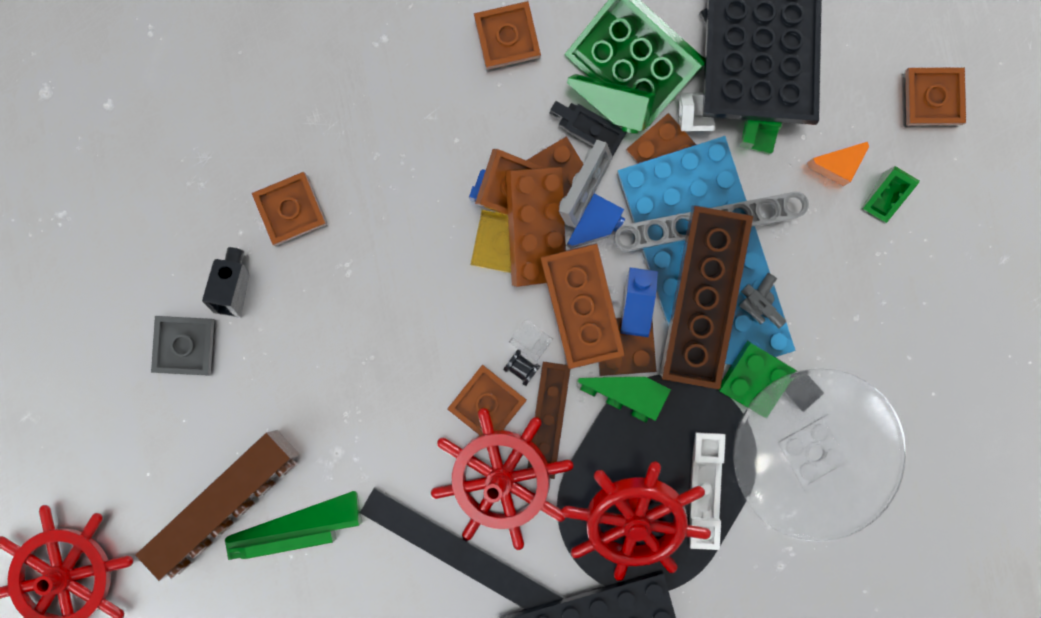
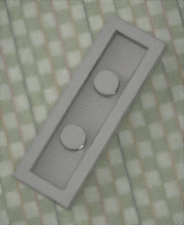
(585, 183)

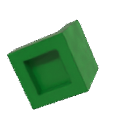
(760, 136)

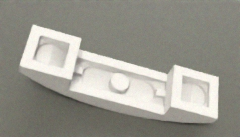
(707, 472)

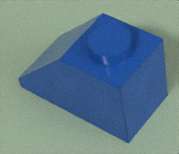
(597, 222)
(639, 302)

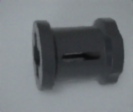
(521, 367)

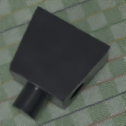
(227, 284)

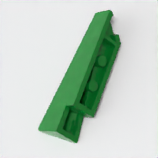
(297, 530)

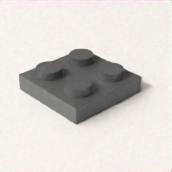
(182, 345)

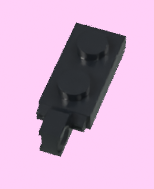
(587, 125)

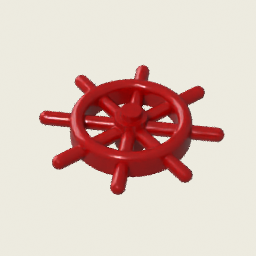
(501, 479)
(636, 521)
(60, 575)

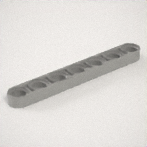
(751, 207)

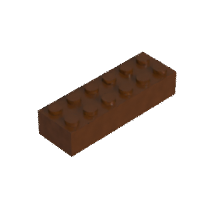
(706, 297)
(216, 506)

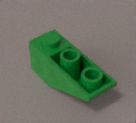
(637, 393)

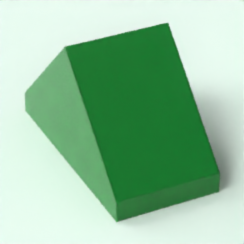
(890, 193)

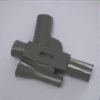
(760, 302)

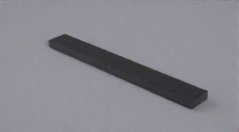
(456, 551)

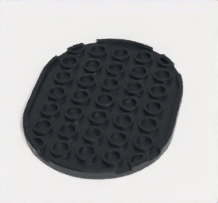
(625, 449)

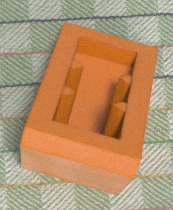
(841, 164)

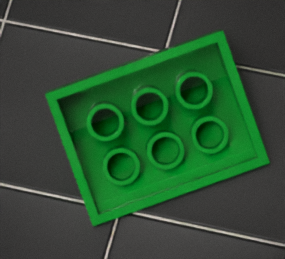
(636, 50)

